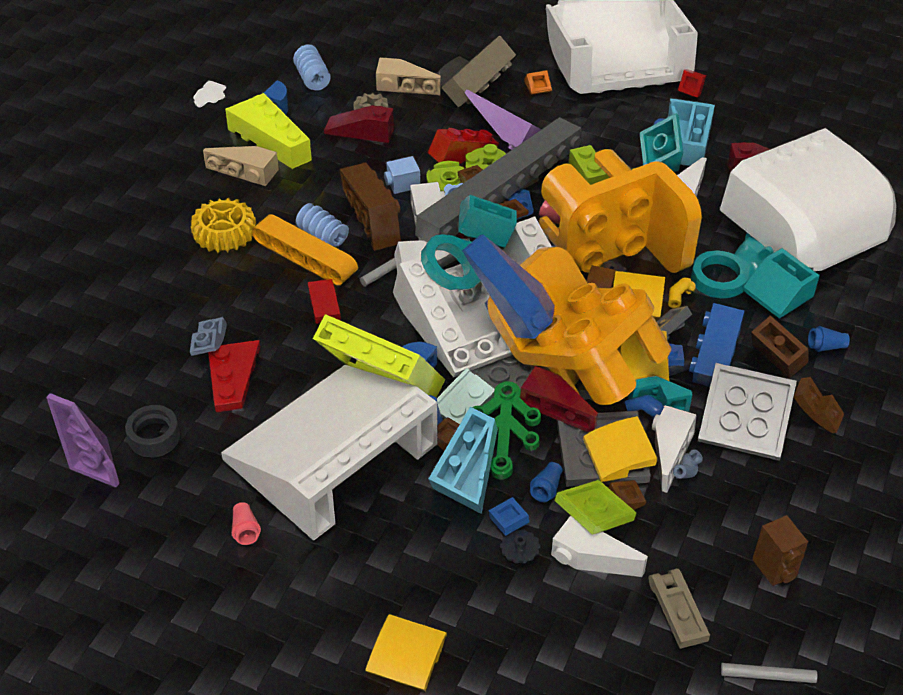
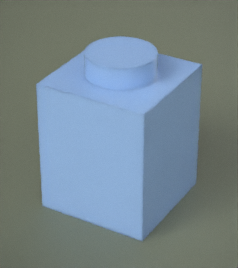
(402, 174)

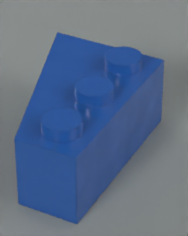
(717, 343)

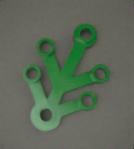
(506, 422)

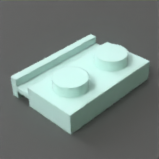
(464, 392)

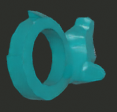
(453, 246)
(743, 262)

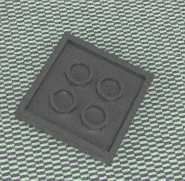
(576, 459)

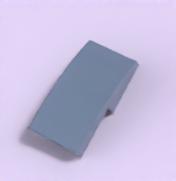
(209, 336)

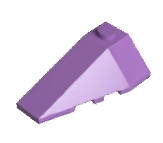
(507, 125)
(82, 441)

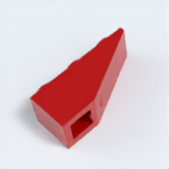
(456, 144)

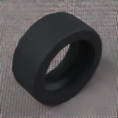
(156, 446)

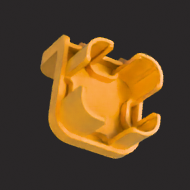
(622, 213)
(585, 328)

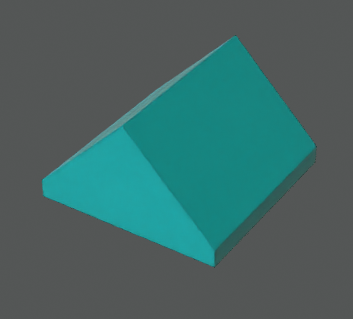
(663, 143)

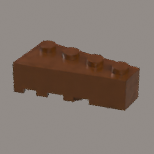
(372, 205)

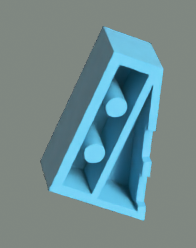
(695, 127)
(467, 460)

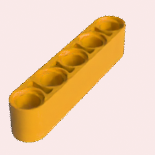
(304, 249)

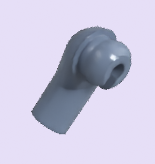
(688, 466)

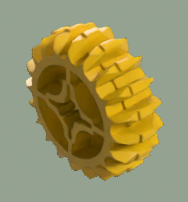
(223, 225)

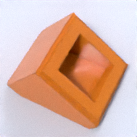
(538, 82)

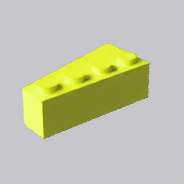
(270, 129)

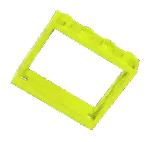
(377, 355)

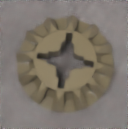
(367, 100)

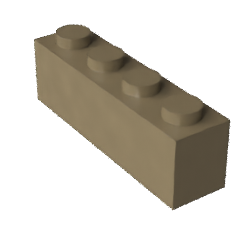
(479, 71)

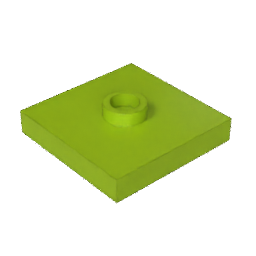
(595, 506)

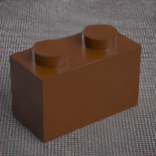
(779, 347)
(780, 550)

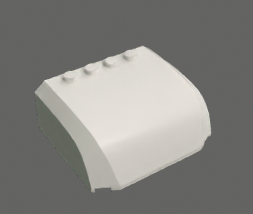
(620, 43)
(812, 200)

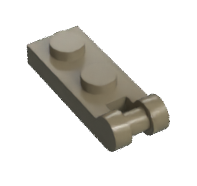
(679, 608)

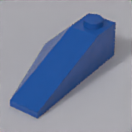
(512, 288)

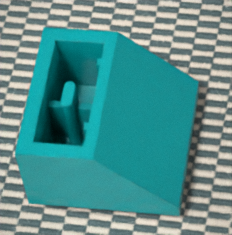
(488, 219)
(782, 283)

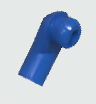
(646, 403)

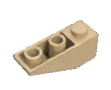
(402, 76)
(247, 163)

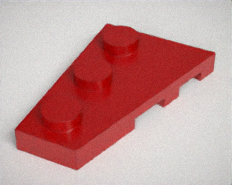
(230, 373)

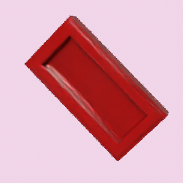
(323, 299)

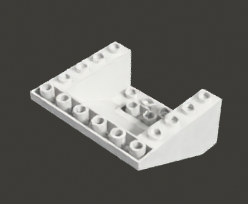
(458, 318)
(327, 438)

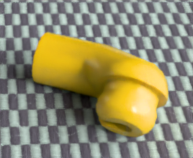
(676, 291)

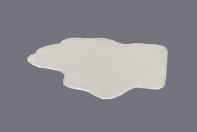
(210, 92)

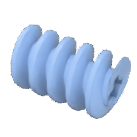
(311, 67)
(321, 225)

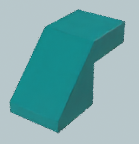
(664, 391)

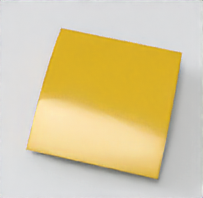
(651, 284)
(639, 362)
(619, 448)
(406, 652)

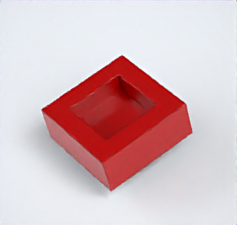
(691, 83)

